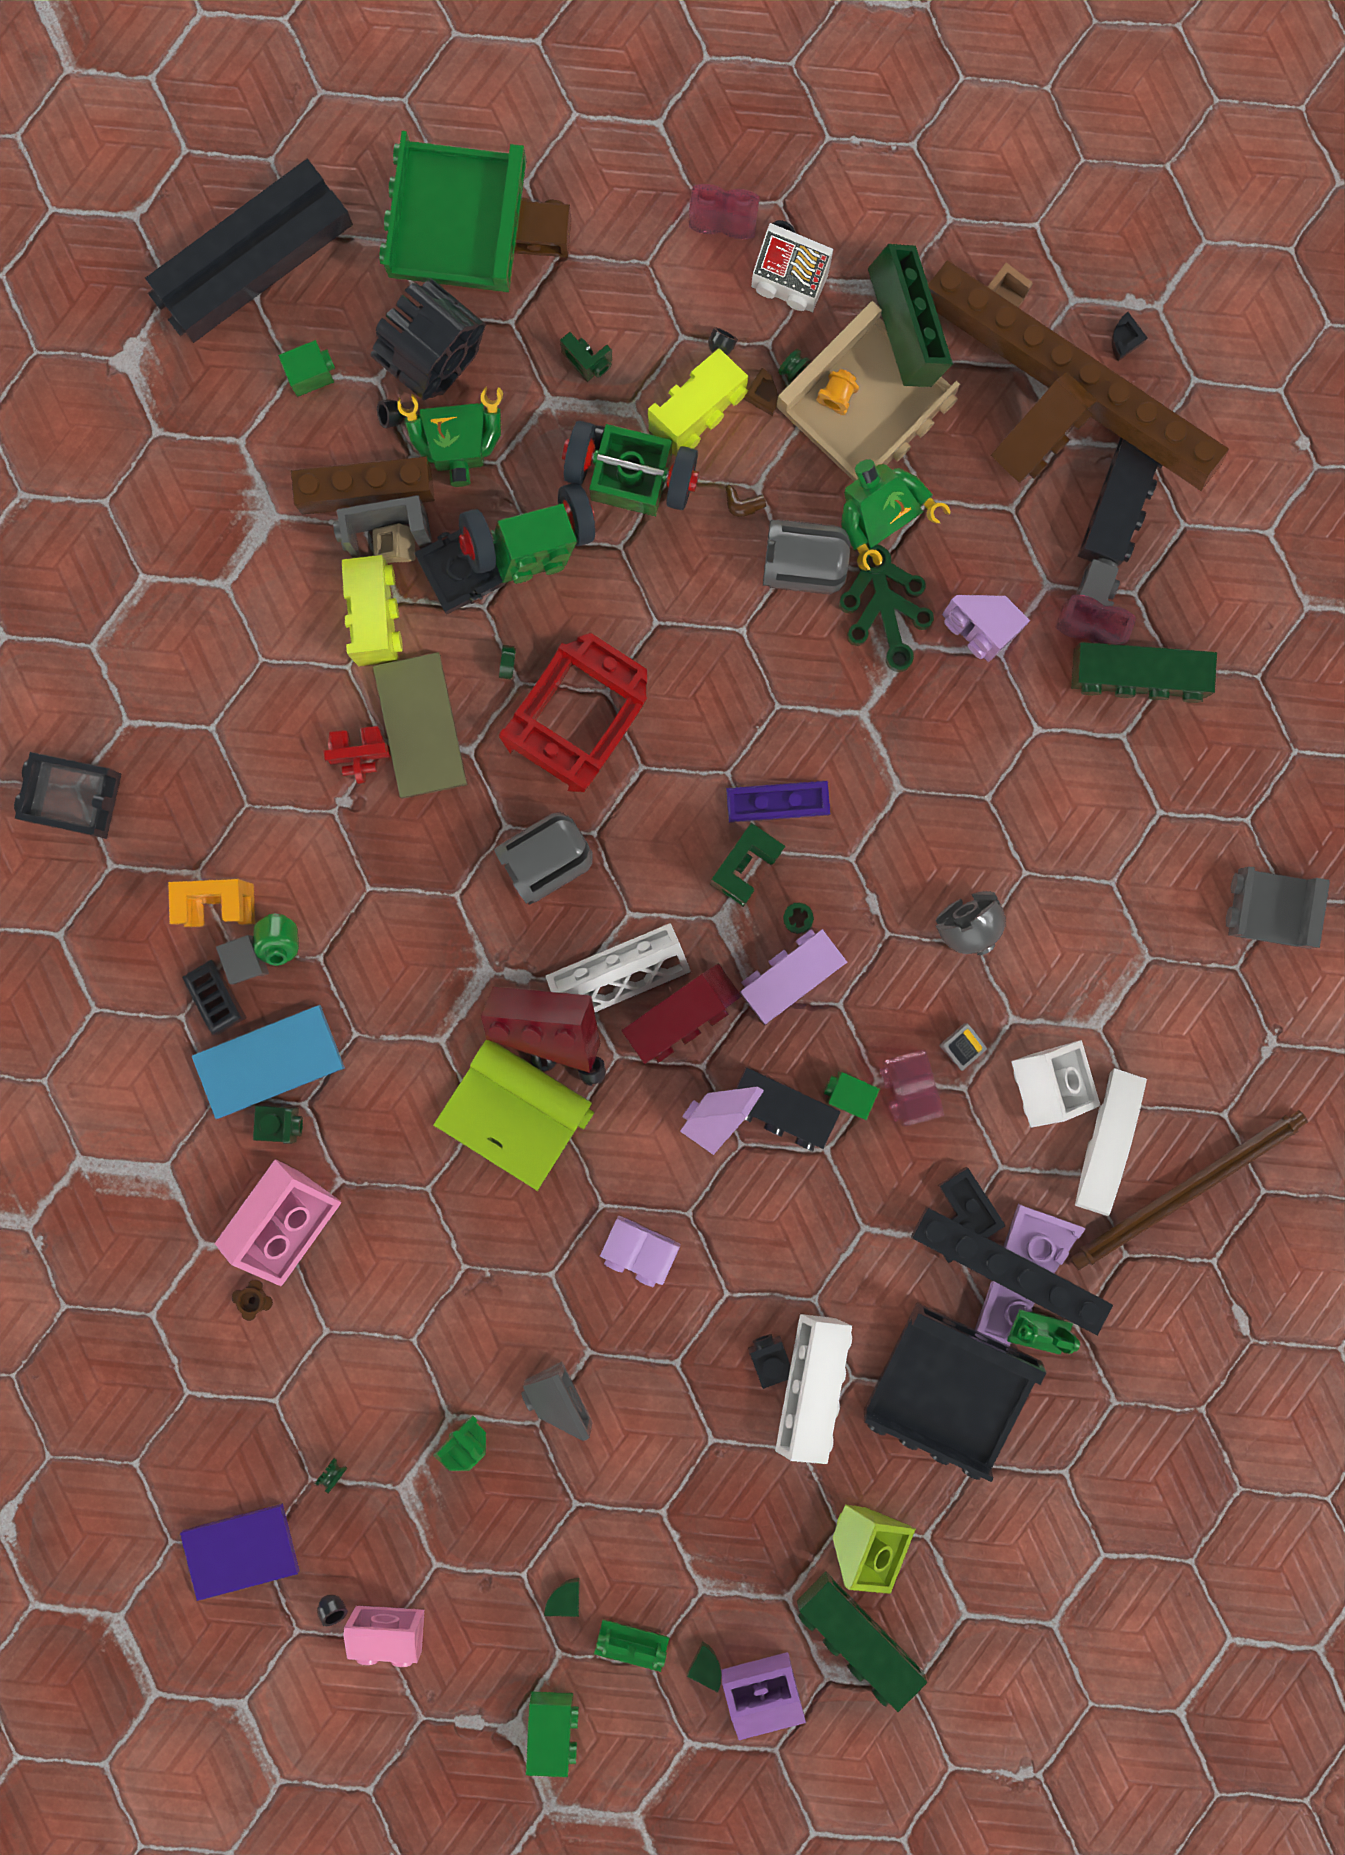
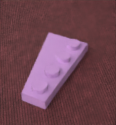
(1042, 1241)

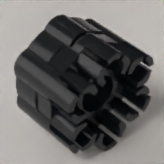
(432, 346)

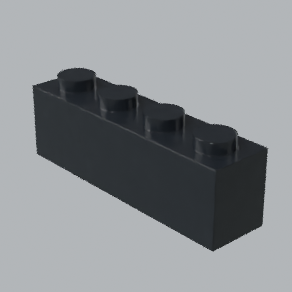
(1120, 505)

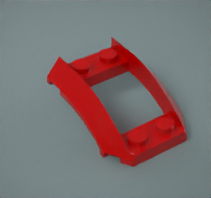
(551, 750)

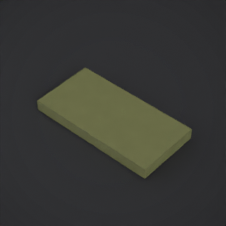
(420, 725)

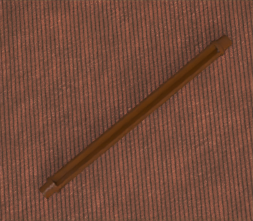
(1189, 1190)

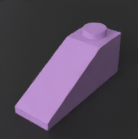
(718, 1116)

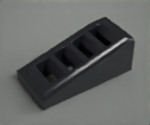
(236, 1013)

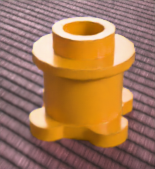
(838, 391)

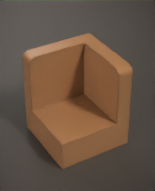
(1011, 285)

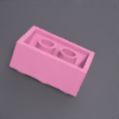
(277, 1223)

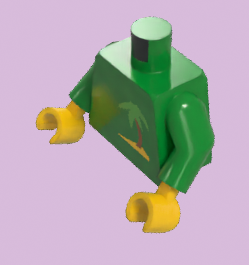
(455, 435)
(882, 504)

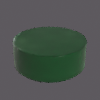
(507, 662)

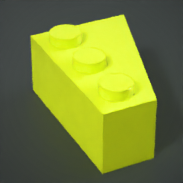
(699, 401)
(371, 610)

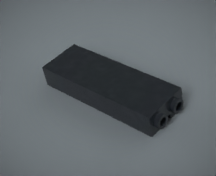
(248, 251)

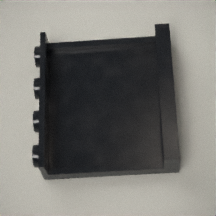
(952, 1392)

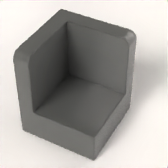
(240, 960)

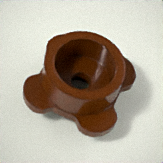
(249, 1309)

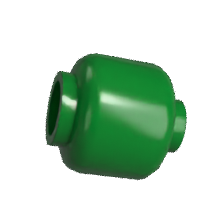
(275, 939)

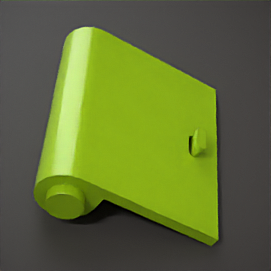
(518, 1108)

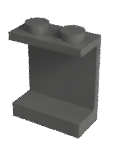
(382, 514)
(1277, 908)

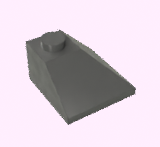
(557, 1401)

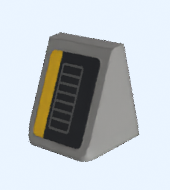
(963, 1046)

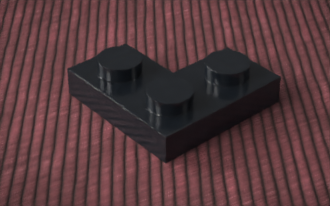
(970, 1204)

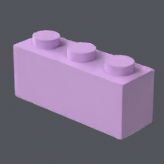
(791, 975)

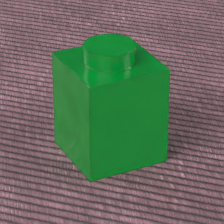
(307, 368)
(851, 1094)

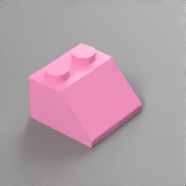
(384, 1635)

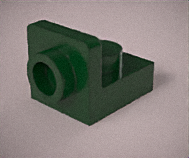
(580, 356)
(277, 1124)

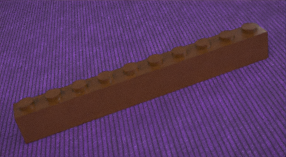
(1049, 356)

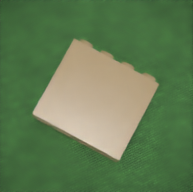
(881, 413)

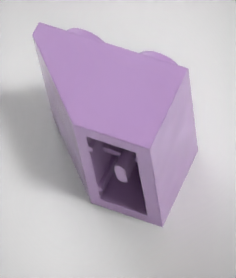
(984, 622)

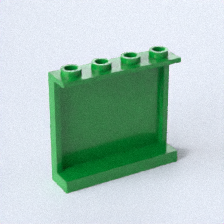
(453, 214)

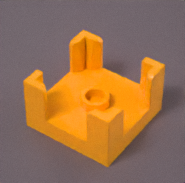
(189, 897)

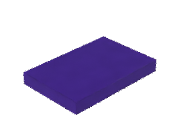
(239, 1552)

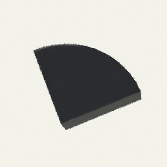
(1127, 336)

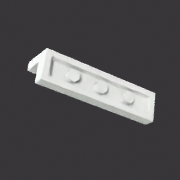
(618, 964)

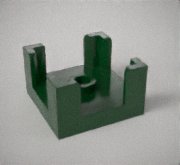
(752, 840)

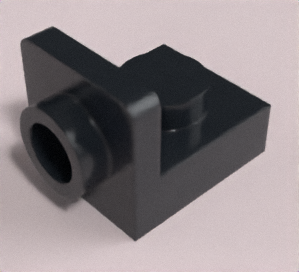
(770, 1360)

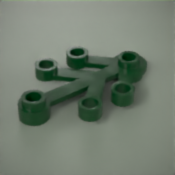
(885, 602)

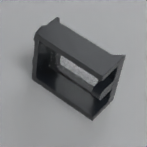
(67, 795)

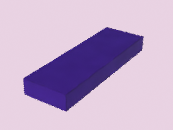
(778, 801)

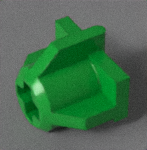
(463, 1447)

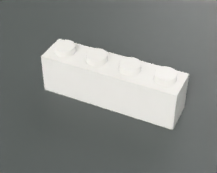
(814, 1389)

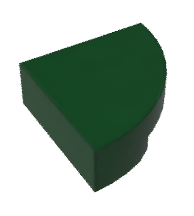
(564, 1600)
(706, 1668)

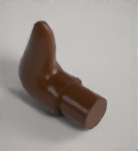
(743, 507)

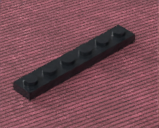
(1011, 1271)

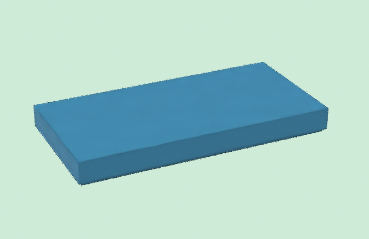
(268, 1062)

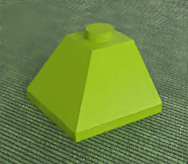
(870, 1548)

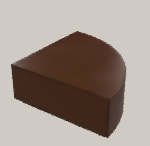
(763, 392)

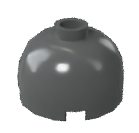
(974, 925)

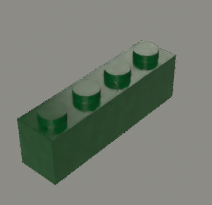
(910, 315)
(1144, 671)
(861, 1642)

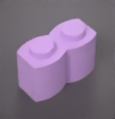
(639, 1250)

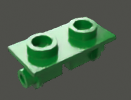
(1043, 1333)
(632, 1645)

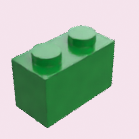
(549, 1734)

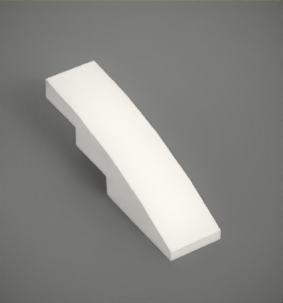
(1111, 1142)

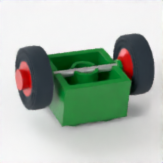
(630, 468)
(529, 541)

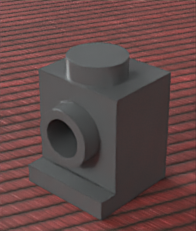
(1100, 581)

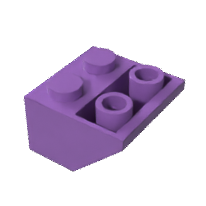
(762, 1696)

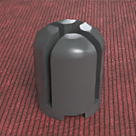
(806, 557)
(545, 856)

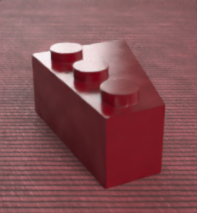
(681, 1015)
(544, 1025)

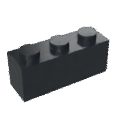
(790, 1111)

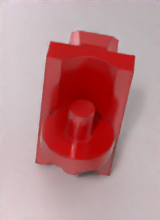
(341, 752)

